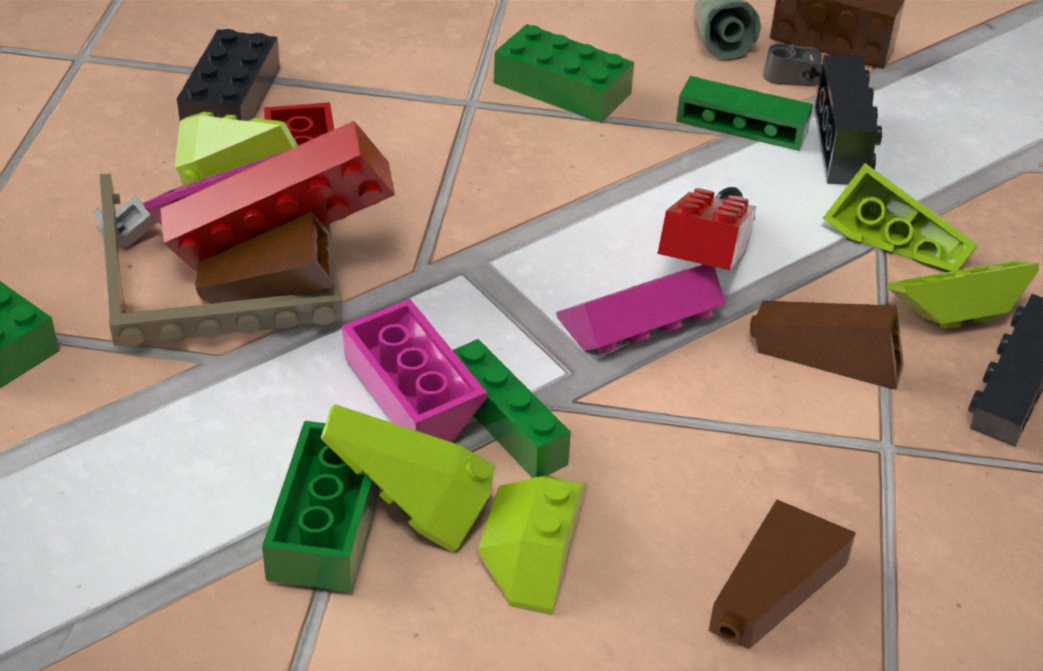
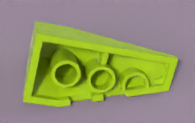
(218, 144)
(890, 219)
(426, 476)

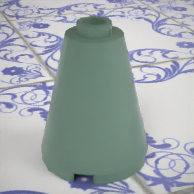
(727, 26)

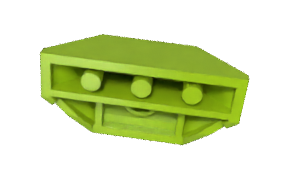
(966, 293)
(531, 539)

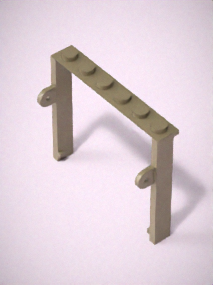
(205, 319)

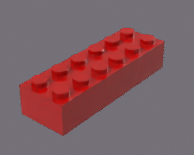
(325, 176)

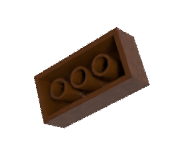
(840, 27)

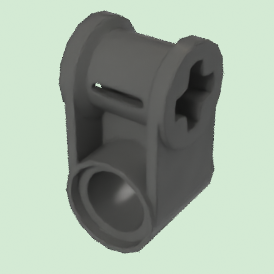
(790, 63)

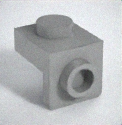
(131, 222)

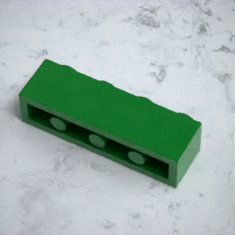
(744, 113)
(516, 415)

